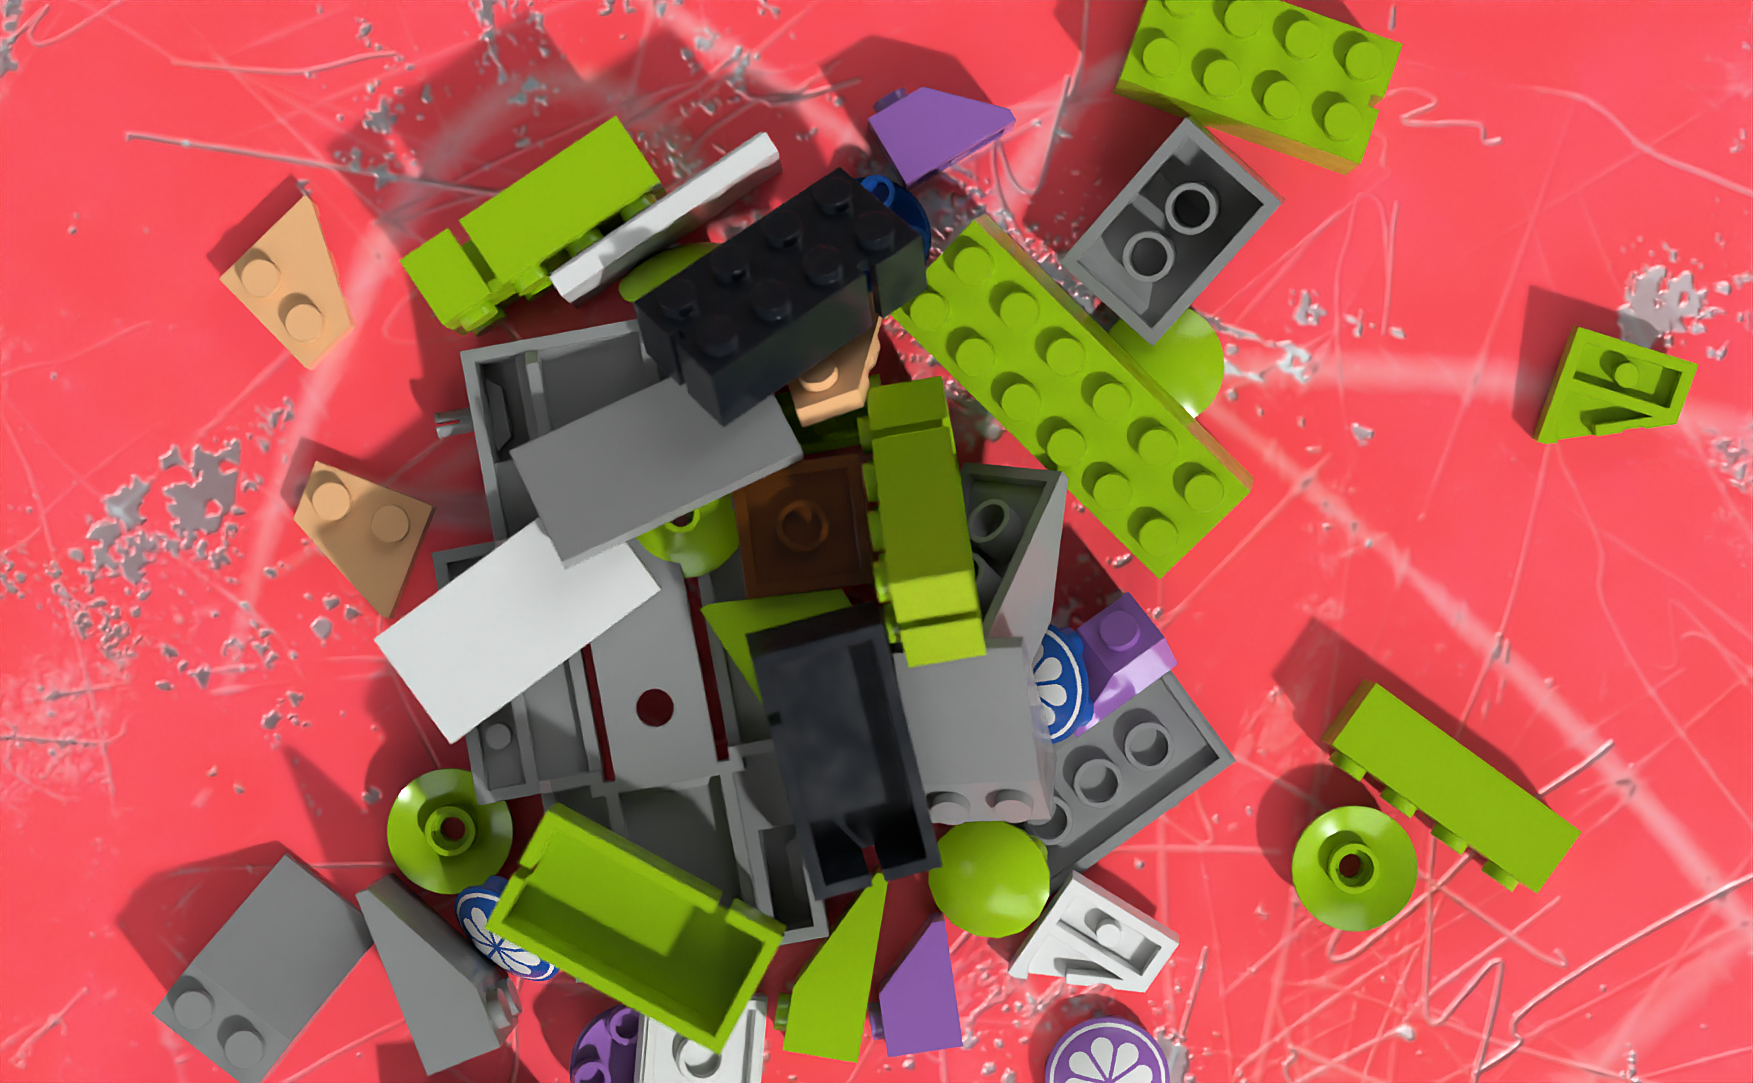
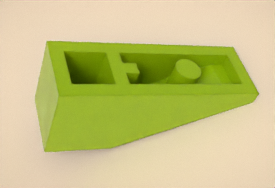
(834, 984)

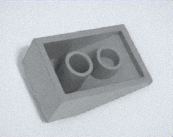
(1172, 230)
(1015, 546)
(980, 735)
(267, 972)
(440, 979)

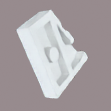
(1094, 940)

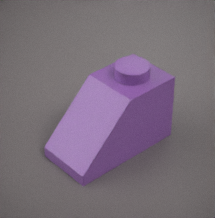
(933, 131)
(1121, 656)
(918, 996)

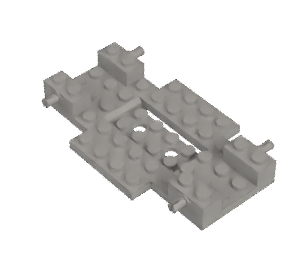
(669, 789)

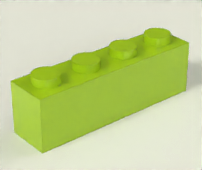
(1450, 786)

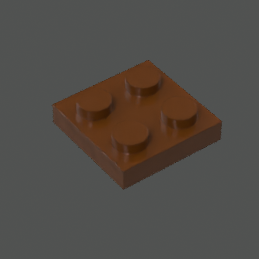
(804, 528)

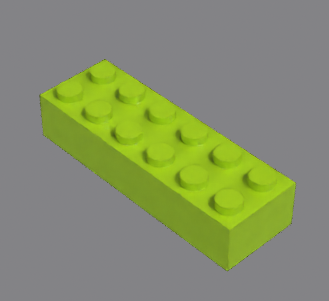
(1073, 396)

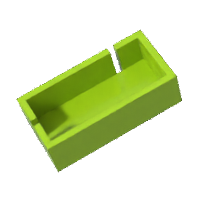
(1262, 74)
(533, 230)
(920, 523)
(636, 927)

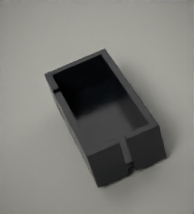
(781, 295)
(844, 748)

